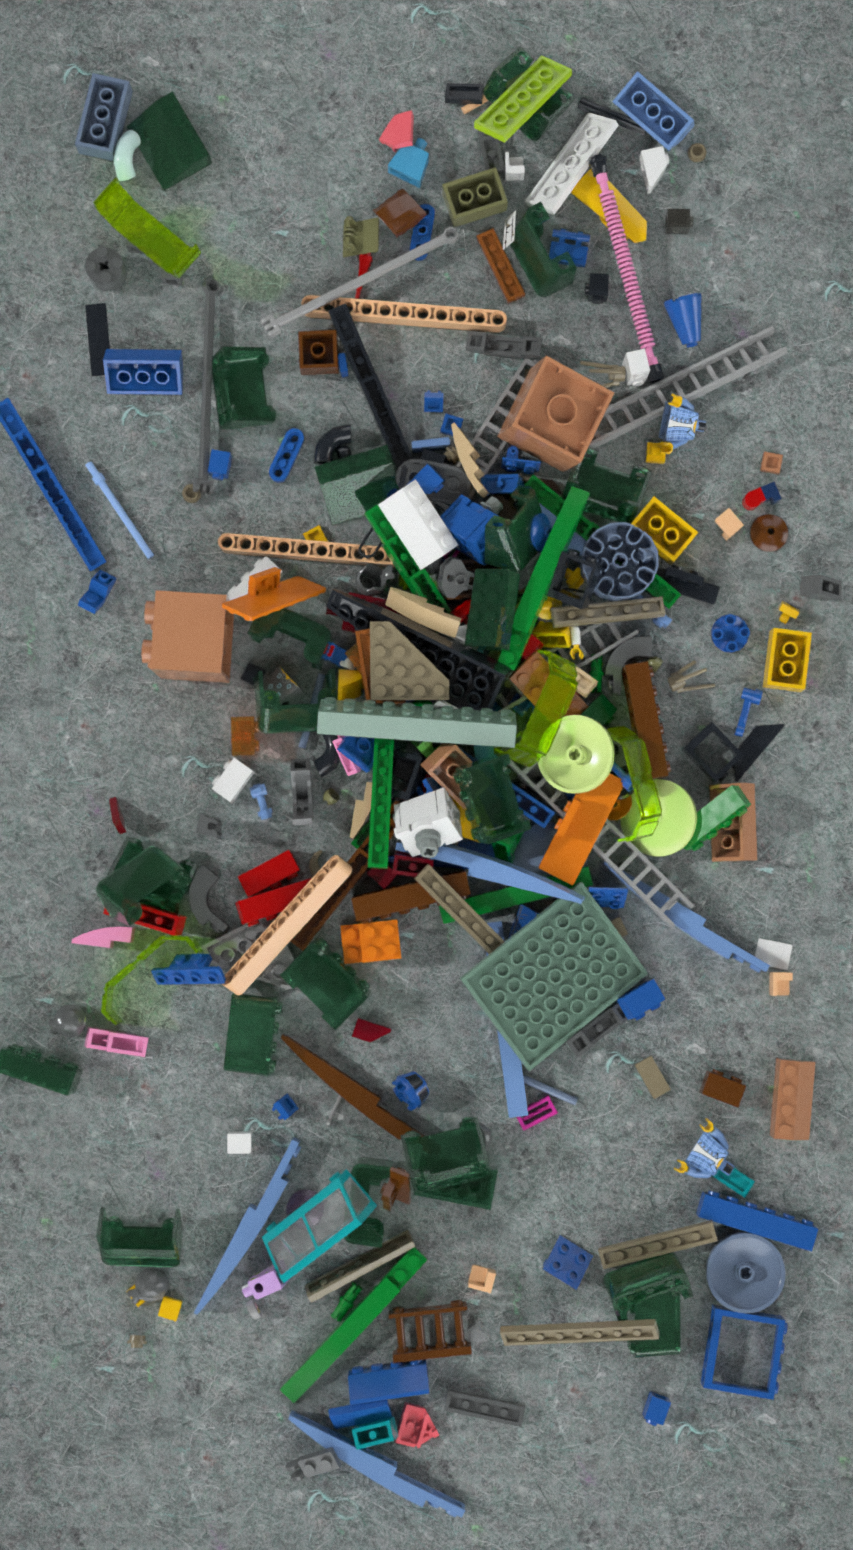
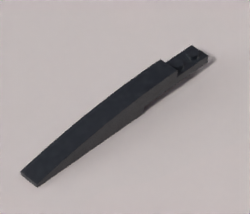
(370, 385)

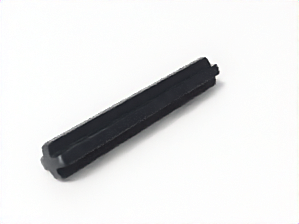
(622, 120)

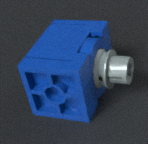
(467, 524)

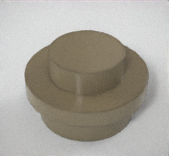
(697, 152)
(451, 455)
(190, 496)
(136, 1341)

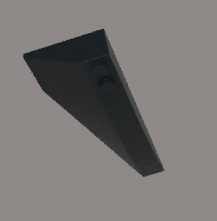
(472, 676)

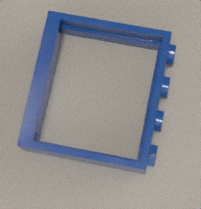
(712, 1345)

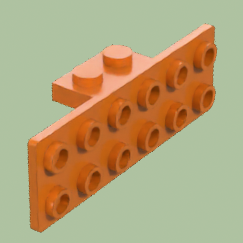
(269, 595)
(580, 829)

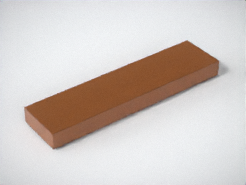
(500, 265)

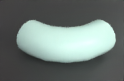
(124, 155)

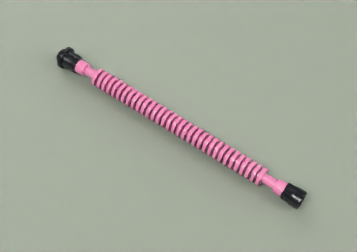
(626, 267)

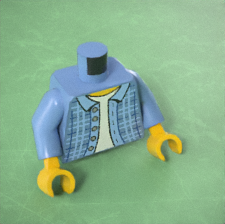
(679, 423)
(707, 1155)

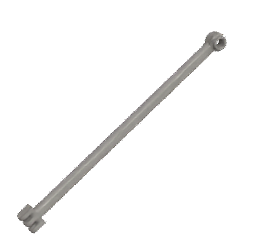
(273, 325)

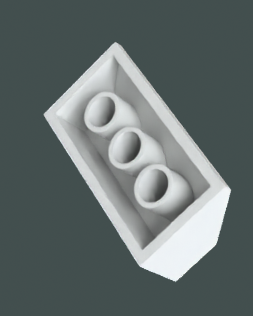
(418, 524)

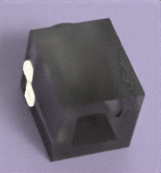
(678, 221)

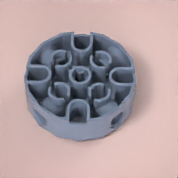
(627, 545)

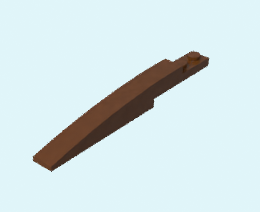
(359, 865)
(351, 1090)

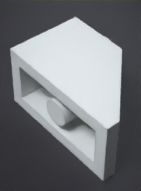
(653, 166)

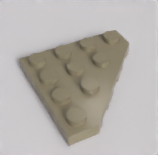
(401, 669)

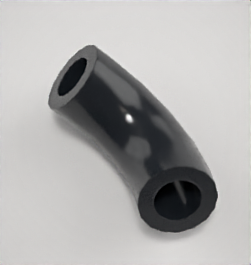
(329, 442)
(329, 759)

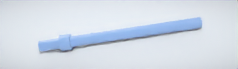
(99, 479)

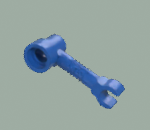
(750, 696)

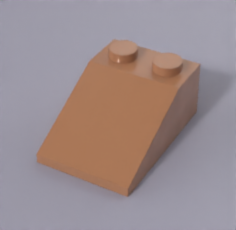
(442, 765)

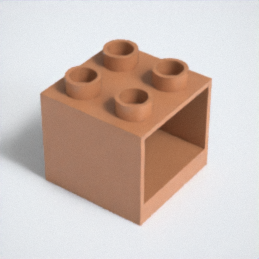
(555, 414)
(189, 636)

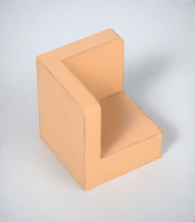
(729, 523)
(779, 983)
(481, 1278)

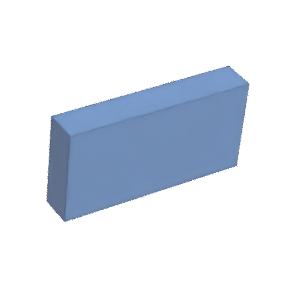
(430, 444)

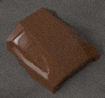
(400, 212)

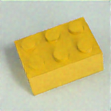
(666, 529)
(787, 660)

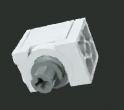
(427, 823)

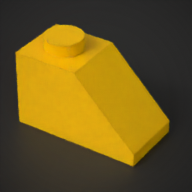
(349, 684)

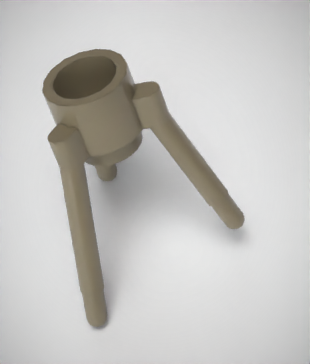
(615, 372)
(677, 681)

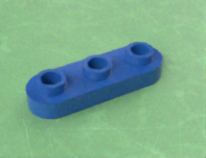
(427, 224)
(286, 447)

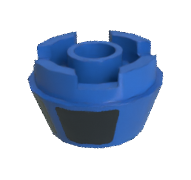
(411, 1089)

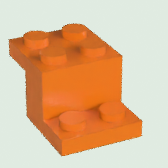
(370, 941)

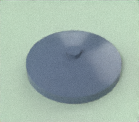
(533, 848)
(745, 1272)

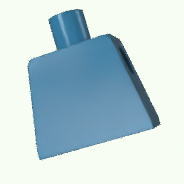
(410, 163)

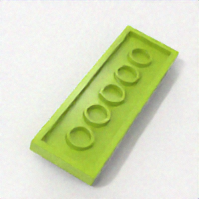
(523, 98)

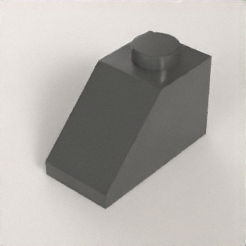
(820, 587)

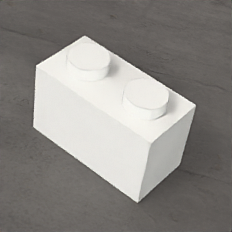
(636, 367)
(232, 780)

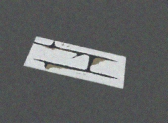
(509, 230)

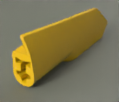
(588, 192)

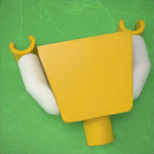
(558, 637)

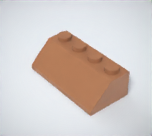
(739, 839)
(792, 1099)

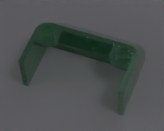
(296, 718)
(139, 1244)

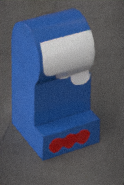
(337, 657)

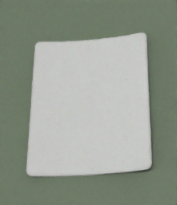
(774, 953)

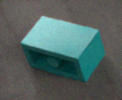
(375, 1433)

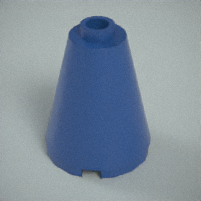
(686, 318)

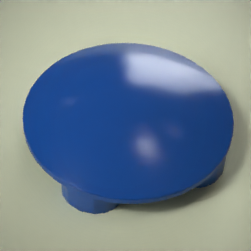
(730, 633)

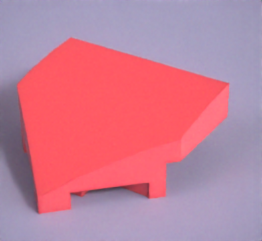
(399, 131)
(415, 1426)

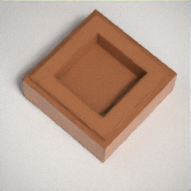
(771, 463)

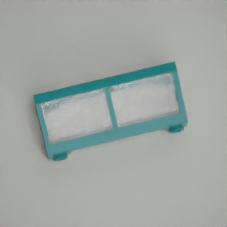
(317, 1224)

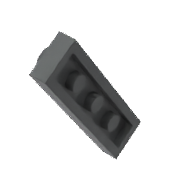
(484, 1407)

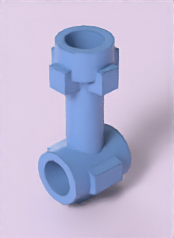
(258, 791)

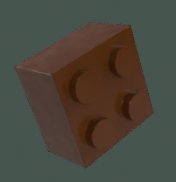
(318, 352)

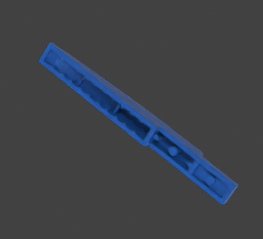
(50, 486)

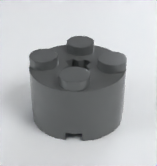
(96, 266)

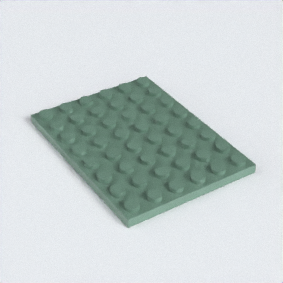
(553, 977)

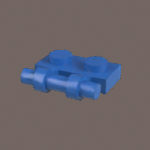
(577, 252)

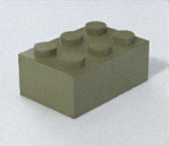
(474, 197)

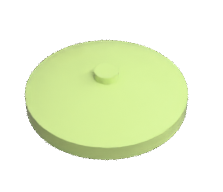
(579, 755)
(674, 826)

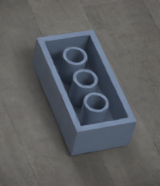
(103, 116)

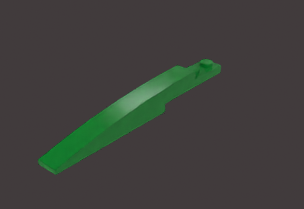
(586, 528)
(542, 576)
(416, 579)
(353, 1324)

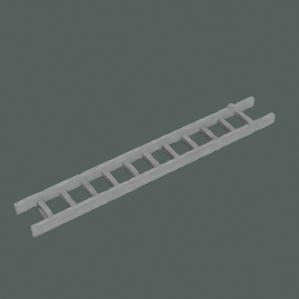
(706, 363)
(487, 423)
(591, 629)
(636, 853)

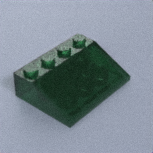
(169, 142)
(356, 483)

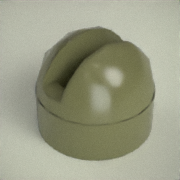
(655, 662)
(331, 796)

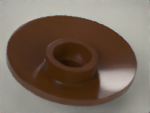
(765, 541)

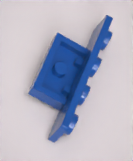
(189, 970)

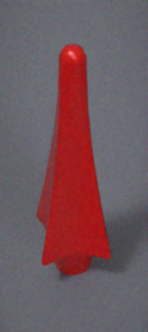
(365, 262)
(462, 610)

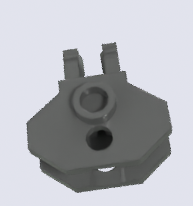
(458, 577)

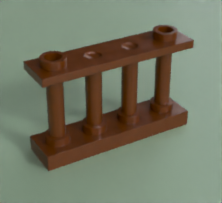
(422, 1350)

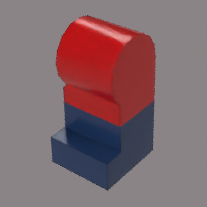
(761, 495)

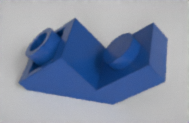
(98, 591)

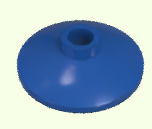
(540, 531)

